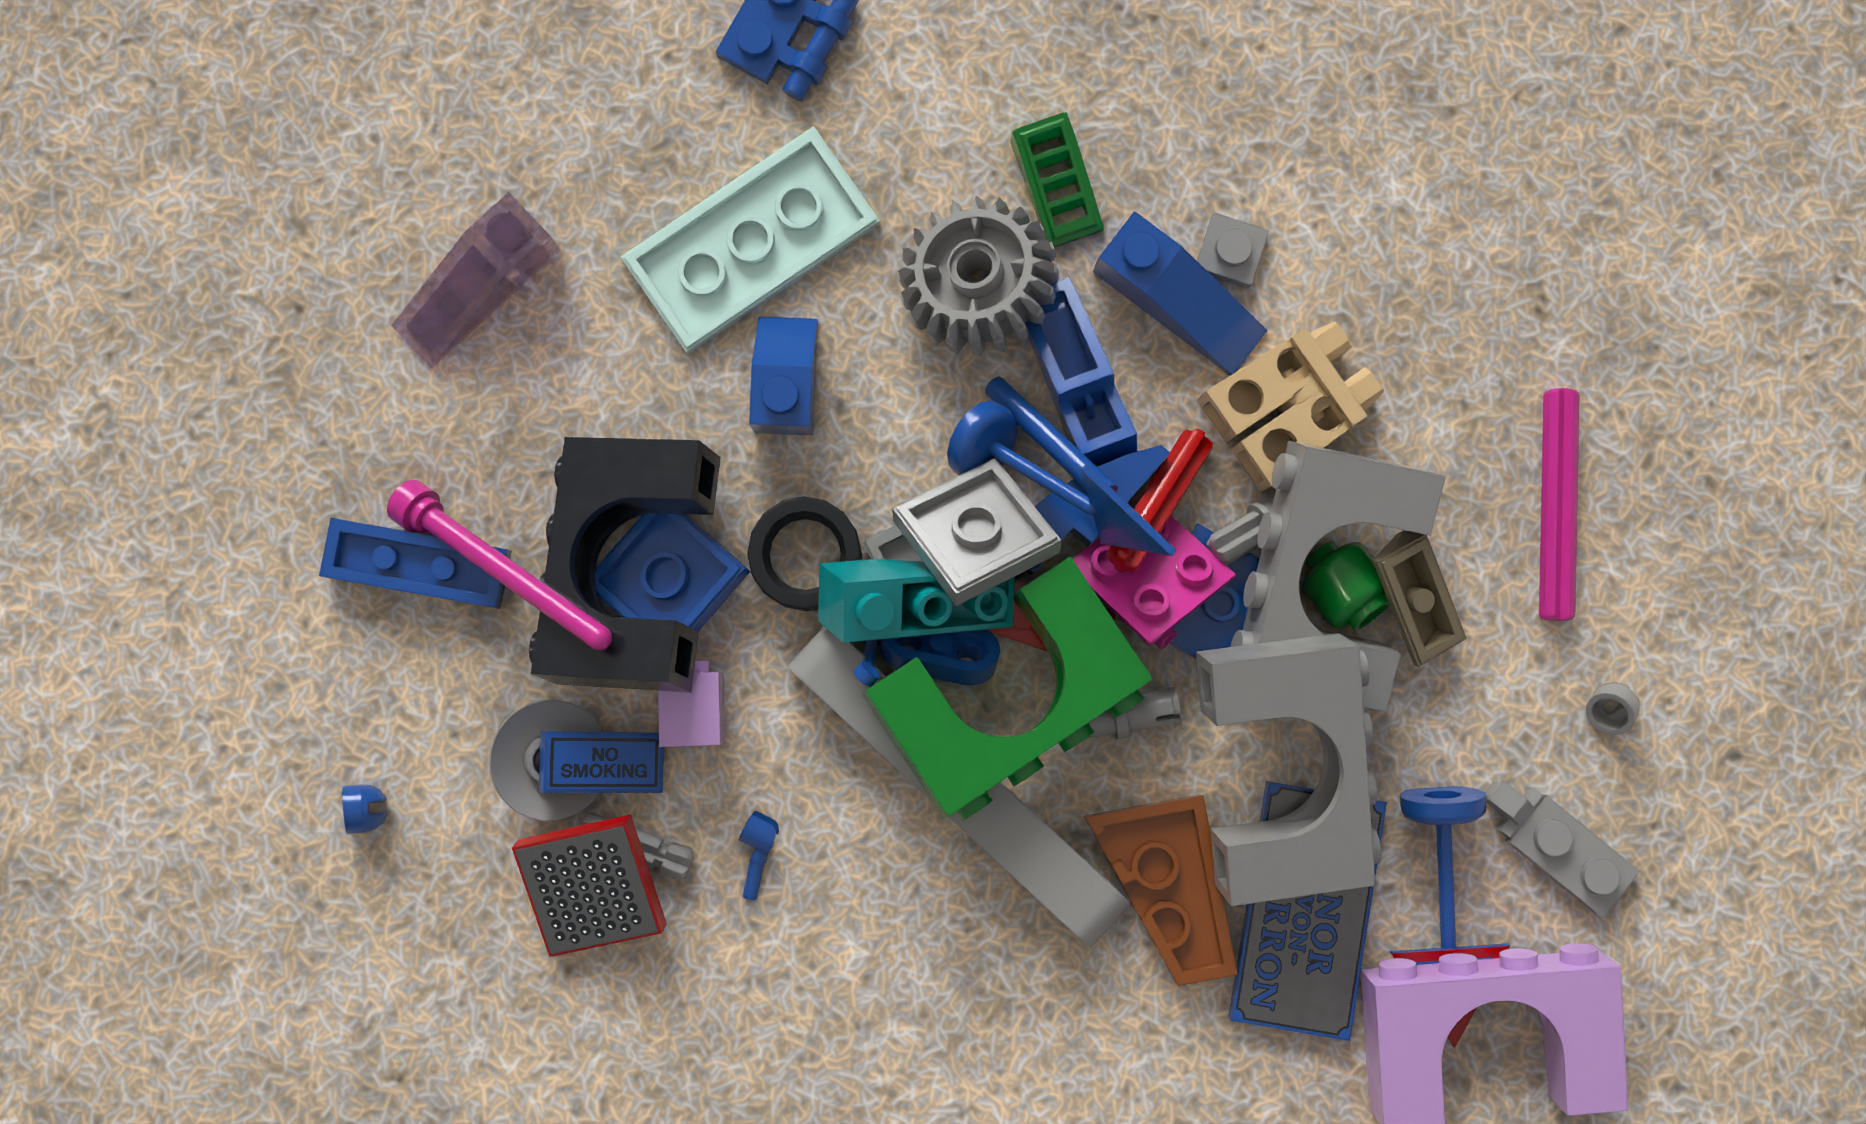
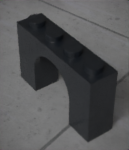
(597, 491)

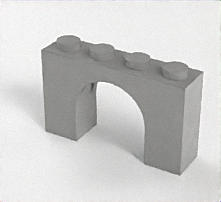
(1313, 496)
(1329, 837)

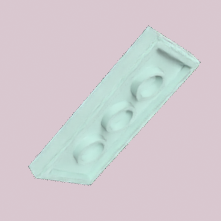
(750, 240)

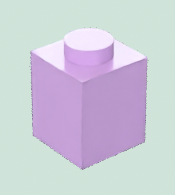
(694, 716)

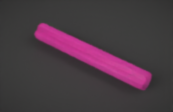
(1559, 504)

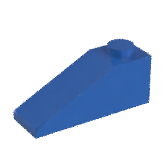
(1178, 293)

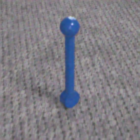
(865, 670)

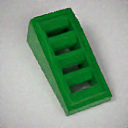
(1029, 164)

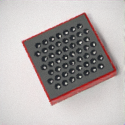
(589, 885)

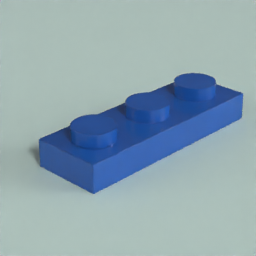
(406, 564)

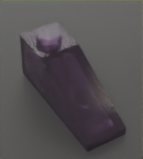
(475, 279)

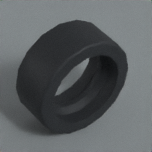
(776, 519)

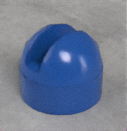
(356, 808)

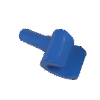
(760, 834)

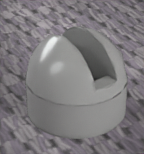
(1622, 717)

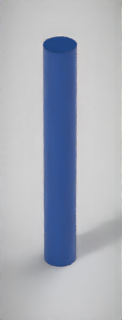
(1043, 431)

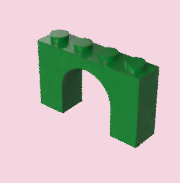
(1092, 671)

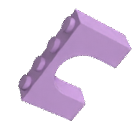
(1416, 1006)

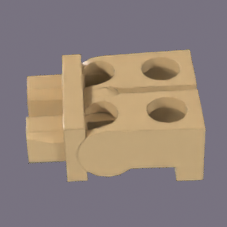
(1303, 387)

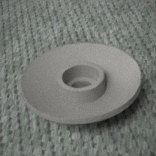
(515, 753)

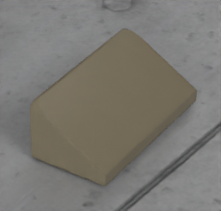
(1418, 596)

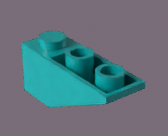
(902, 600)

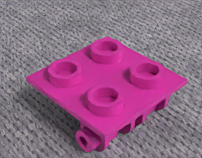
(1163, 586)

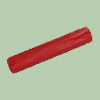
(1165, 492)

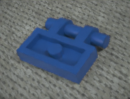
(763, 35)

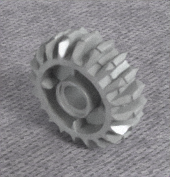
(972, 242)

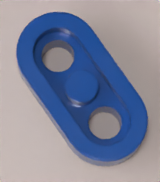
(943, 654)

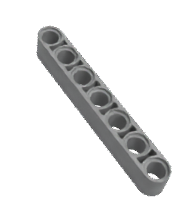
(1002, 828)

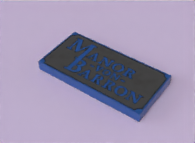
(1302, 952)

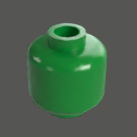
(1345, 585)

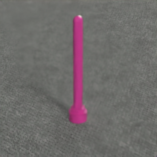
(420, 510)

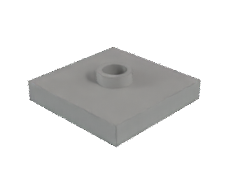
(976, 531)

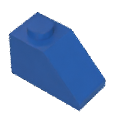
(783, 376)

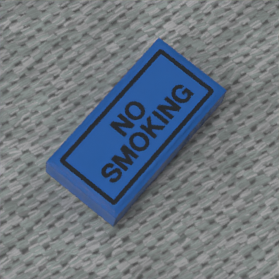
(600, 762)

